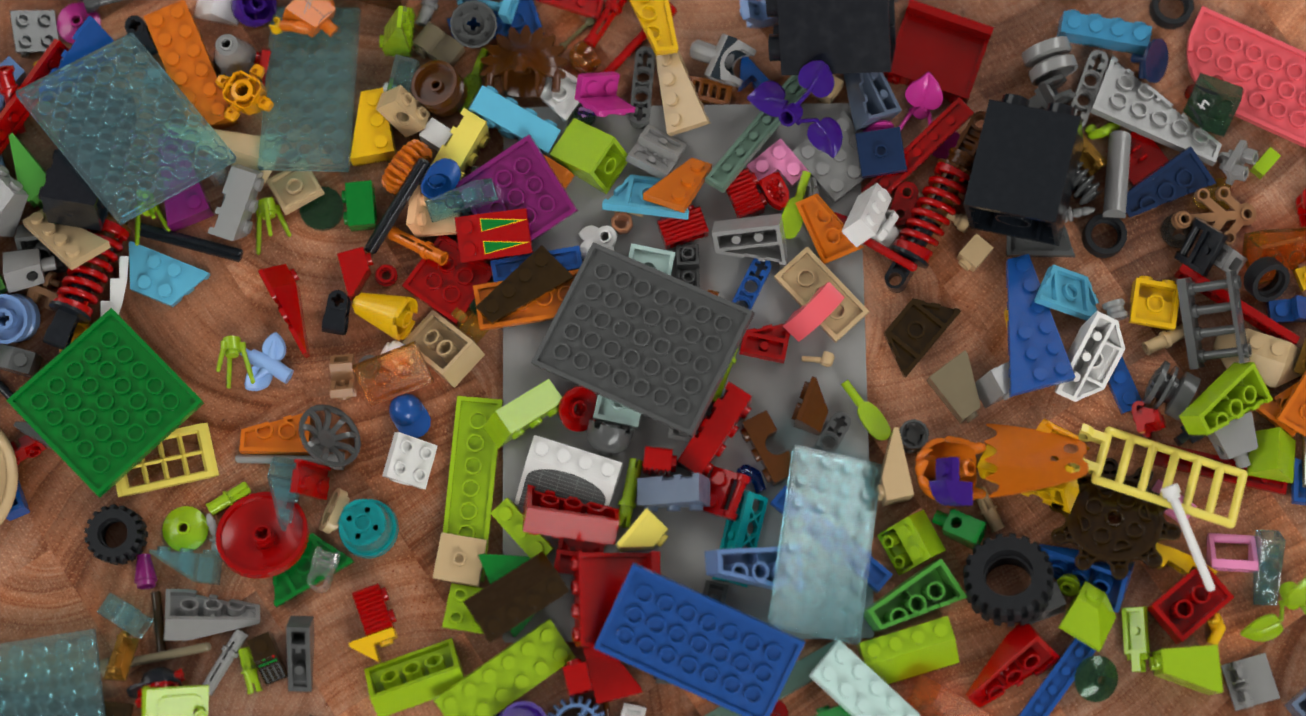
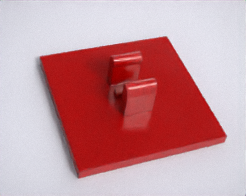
(1144, 158)

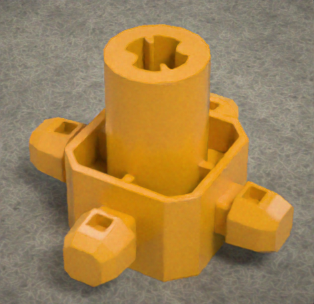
(244, 93)

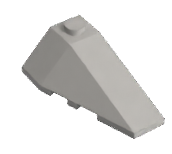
(198, 616)

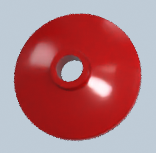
(585, 402)

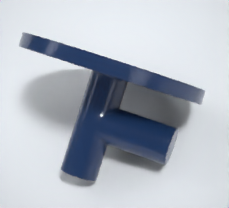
(1154, 61)

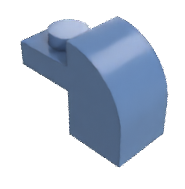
(755, 14)

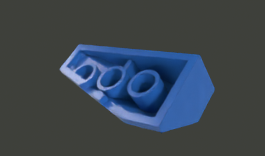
(87, 39)
(1098, 575)

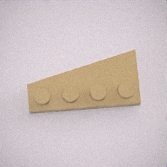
(680, 101)
(68, 243)

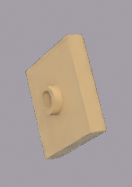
(294, 189)
(459, 560)

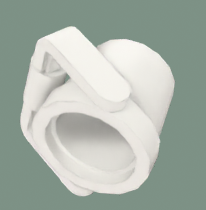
(887, 231)

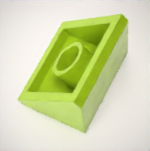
(1274, 456)

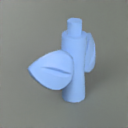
(268, 363)

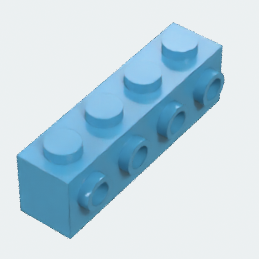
(1105, 32)

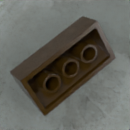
(516, 596)

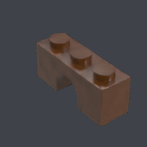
(757, 431)

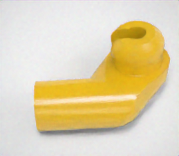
(1217, 629)

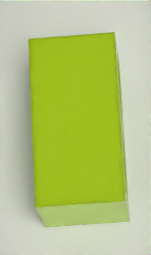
(1265, 163)

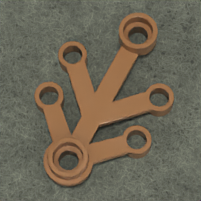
(1219, 215)

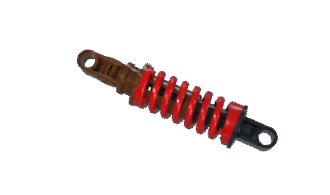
(936, 204)
(74, 306)

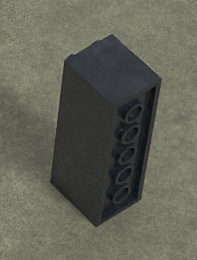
(69, 198)

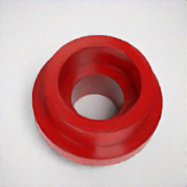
(386, 269)

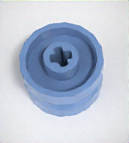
(18, 318)

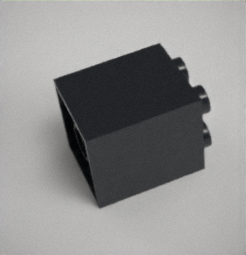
(842, 33)
(1024, 170)

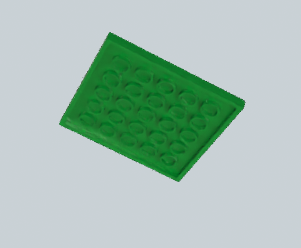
(105, 402)

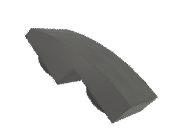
(688, 263)

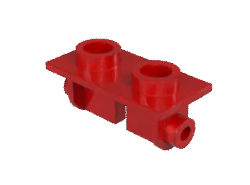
(28, 448)

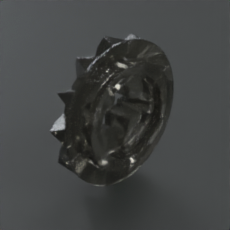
(1167, 231)

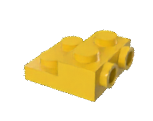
(1154, 303)

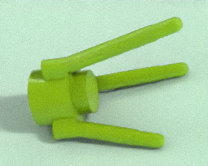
(267, 211)
(151, 212)
(232, 347)

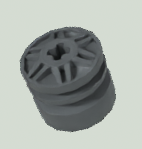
(482, 34)
(1171, 390)

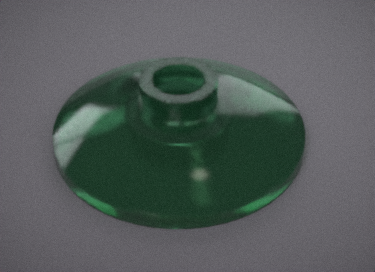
(1087, 678)

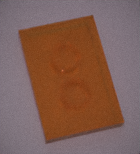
(393, 373)

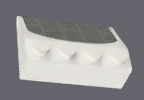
(569, 473)

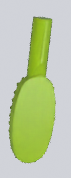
(474, 80)
(791, 217)
(868, 414)

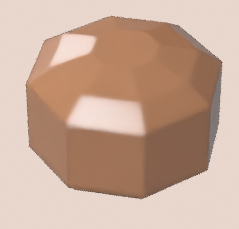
(622, 222)

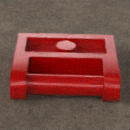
(720, 487)

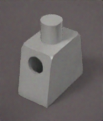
(25, 268)
(1236, 440)

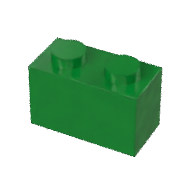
(361, 205)

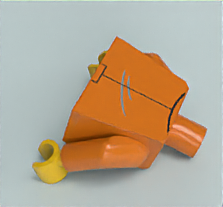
(307, 18)

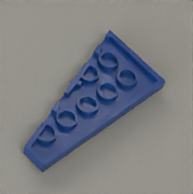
(1034, 342)

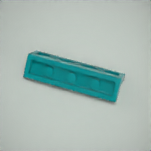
(736, 533)

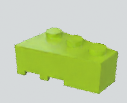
(522, 413)

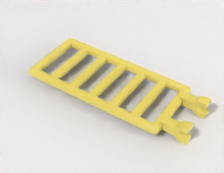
(1104, 438)

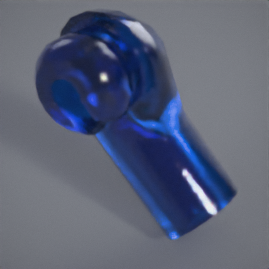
(755, 475)

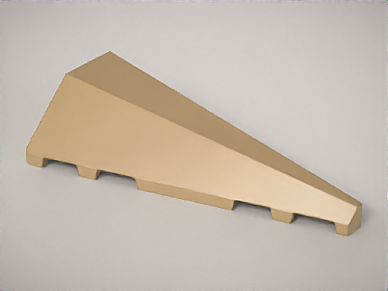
(245, 149)

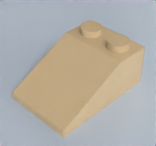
(445, 348)
(895, 479)

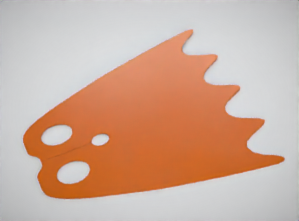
(1025, 460)

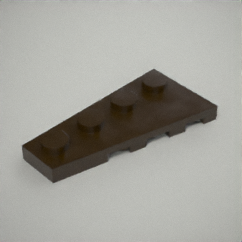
(532, 279)

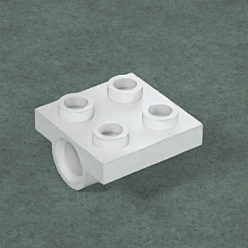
(409, 461)

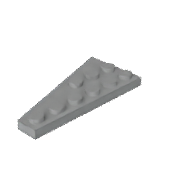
(1145, 111)

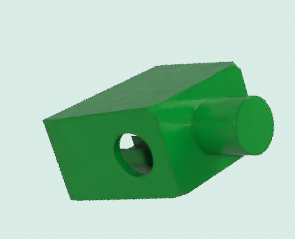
(968, 534)

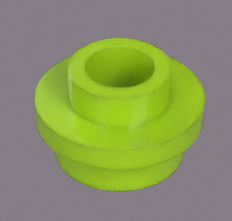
(1070, 580)

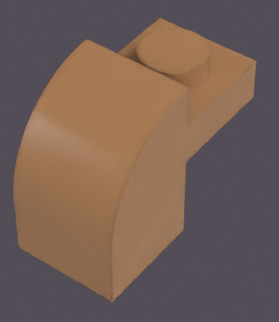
(342, 377)

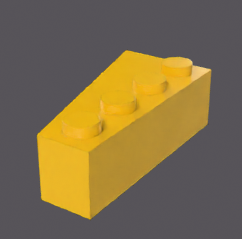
(1061, 494)

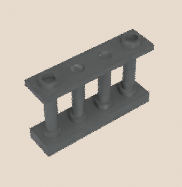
(1191, 312)

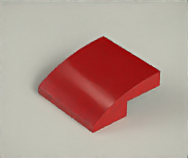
(565, 551)

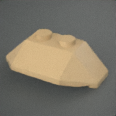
(1271, 355)

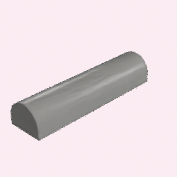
(1117, 174)

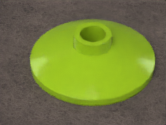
(195, 533)

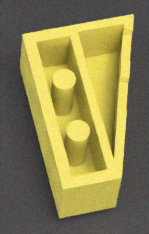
(465, 141)

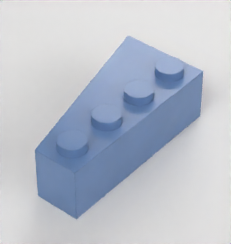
(744, 565)

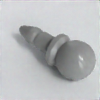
(1078, 212)
(211, 522)

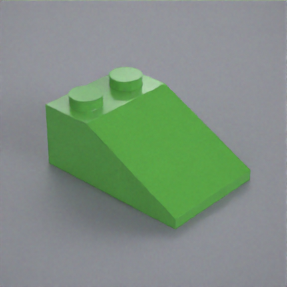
(27, 171)

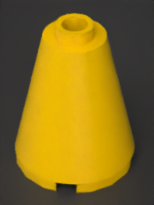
(387, 313)

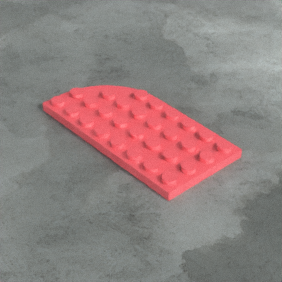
(1265, 68)

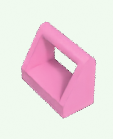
(1232, 565)

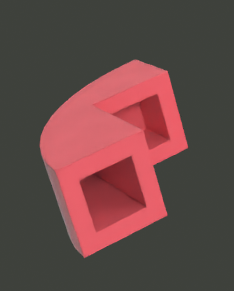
(814, 312)

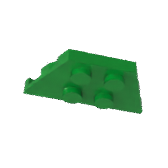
(499, 565)
(294, 580)

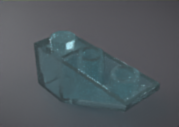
(462, 199)
(280, 482)
(197, 567)
(1267, 579)

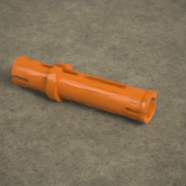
(424, 249)

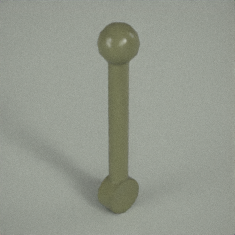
(588, 23)

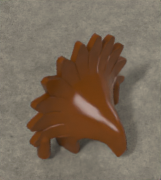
(524, 63)

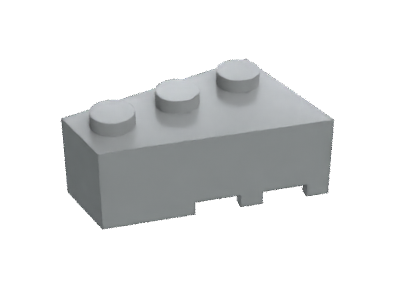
(238, 203)

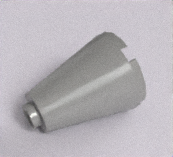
(233, 55)

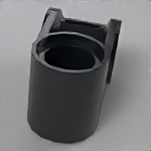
(142, 34)
(336, 317)

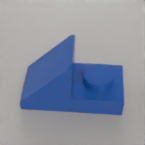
(750, 73)
(1287, 310)

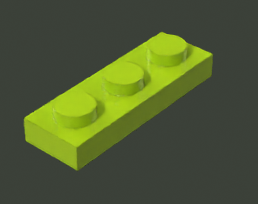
(511, 519)

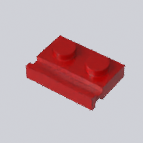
(310, 479)

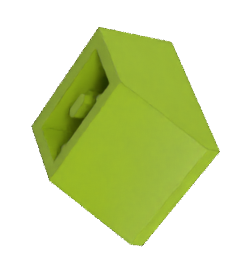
(911, 542)

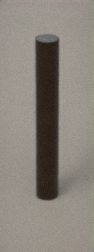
(158, 621)

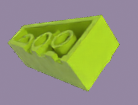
(1226, 399)

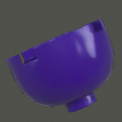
(253, 12)

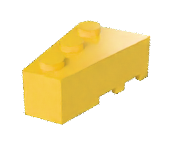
(373, 132)

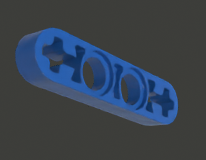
(742, 294)

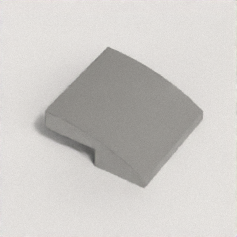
(656, 152)

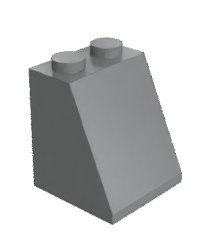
(11, 203)

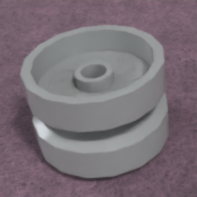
(1049, 59)

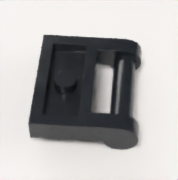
(1206, 248)

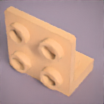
(419, 219)

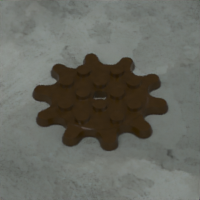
(1114, 543)

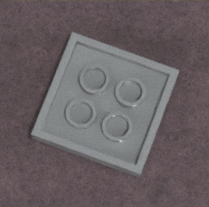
(837, 174)

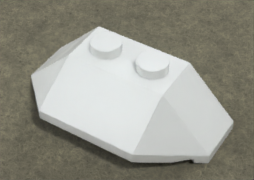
(1093, 357)

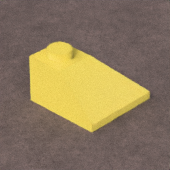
(644, 534)

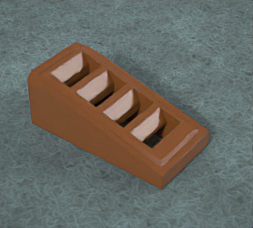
(702, 82)

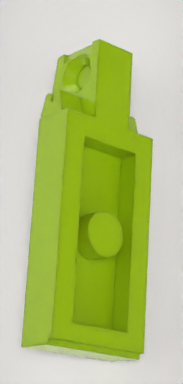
(1136, 637)

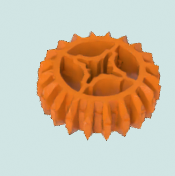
(403, 163)

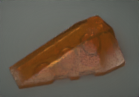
(1283, 244)

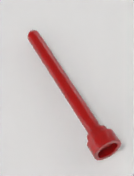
(631, 47)

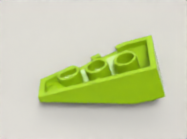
(399, 33)

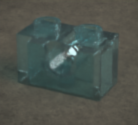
(125, 615)

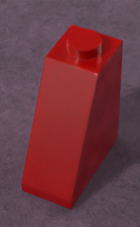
(609, 677)

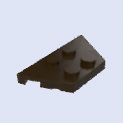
(917, 331)

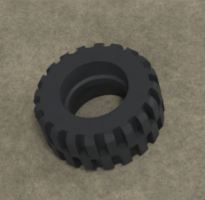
(1013, 552)

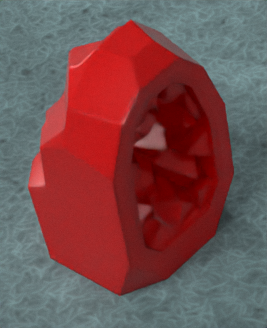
(774, 190)

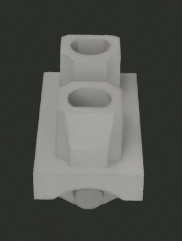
(1233, 162)

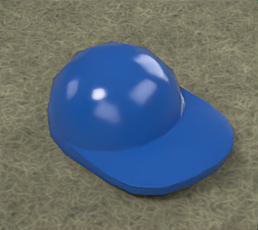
(440, 178)
(409, 415)

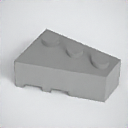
(752, 237)
(994, 385)

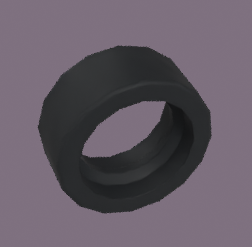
(1168, 23)
(1100, 252)
(1276, 286)

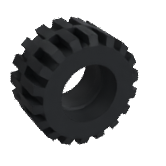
(99, 527)

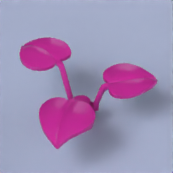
(924, 96)

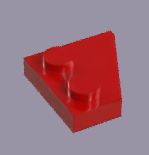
(766, 343)

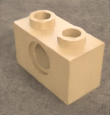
(403, 111)

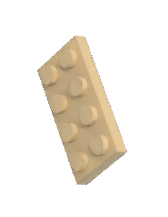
(802, 280)

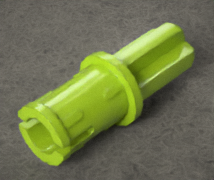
(228, 498)
(249, 670)

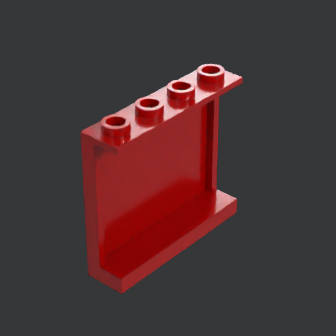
(941, 44)
(596, 587)

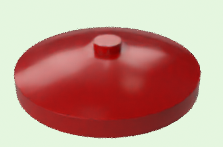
(253, 539)

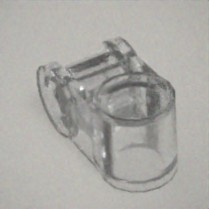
(323, 567)

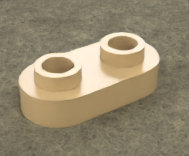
(333, 510)

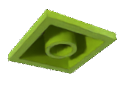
(1089, 616)

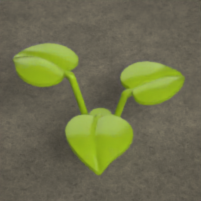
(1269, 625)

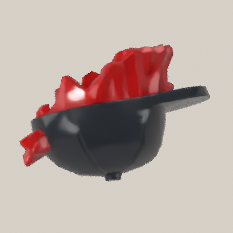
(155, 678)

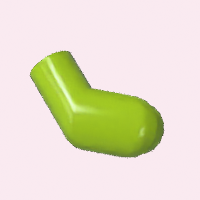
(1094, 133)

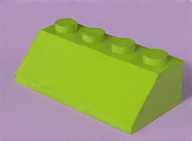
(911, 651)
(413, 677)

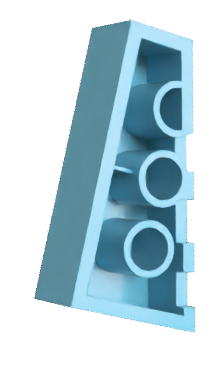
(512, 119)

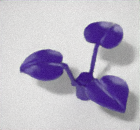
(818, 79)

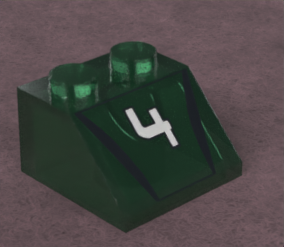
(1213, 104)

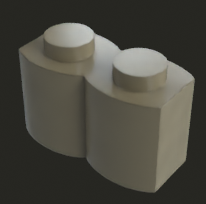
(438, 45)

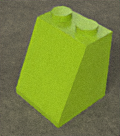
(590, 155)
(1189, 667)

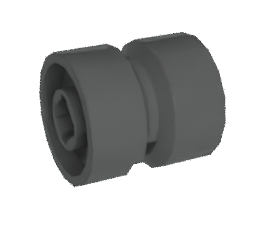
(913, 435)

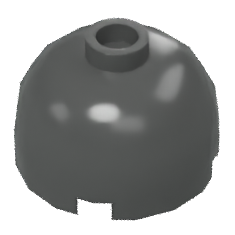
(608, 437)

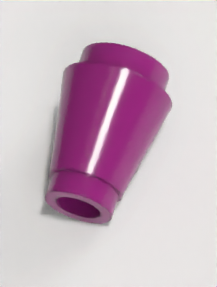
(144, 573)

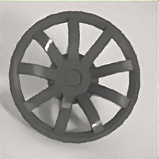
(325, 439)

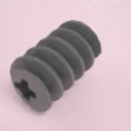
(1084, 187)

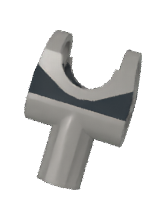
(721, 58)

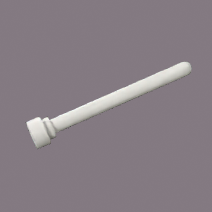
(1172, 494)

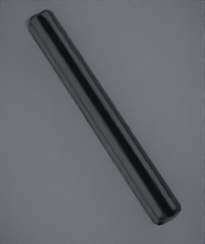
(397, 205)
(191, 242)

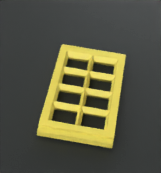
(206, 451)

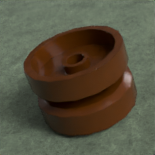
(439, 88)

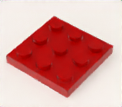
(447, 285)

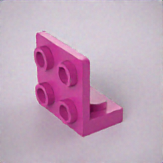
(599, 94)

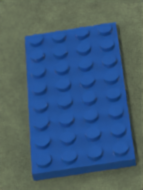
(698, 643)

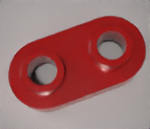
(904, 203)

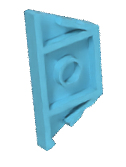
(629, 199)
(162, 276)
(1067, 293)

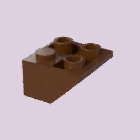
(813, 410)

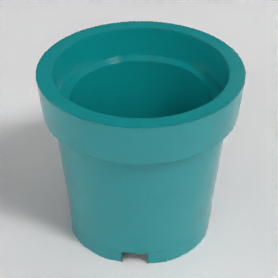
(372, 542)

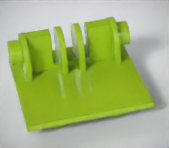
(456, 613)

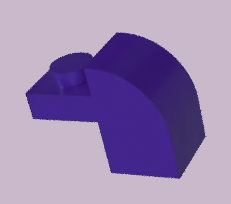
(947, 487)

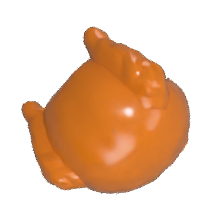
(949, 447)

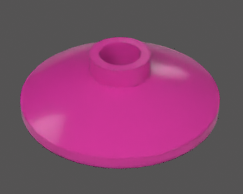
(65, 24)

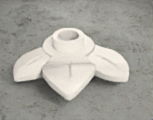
(594, 234)

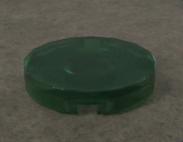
(324, 211)

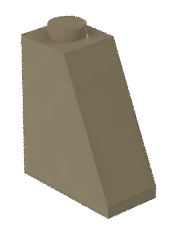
(957, 388)

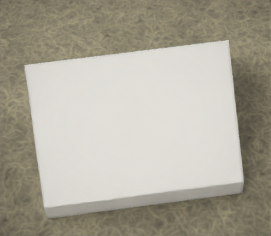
(215, 11)

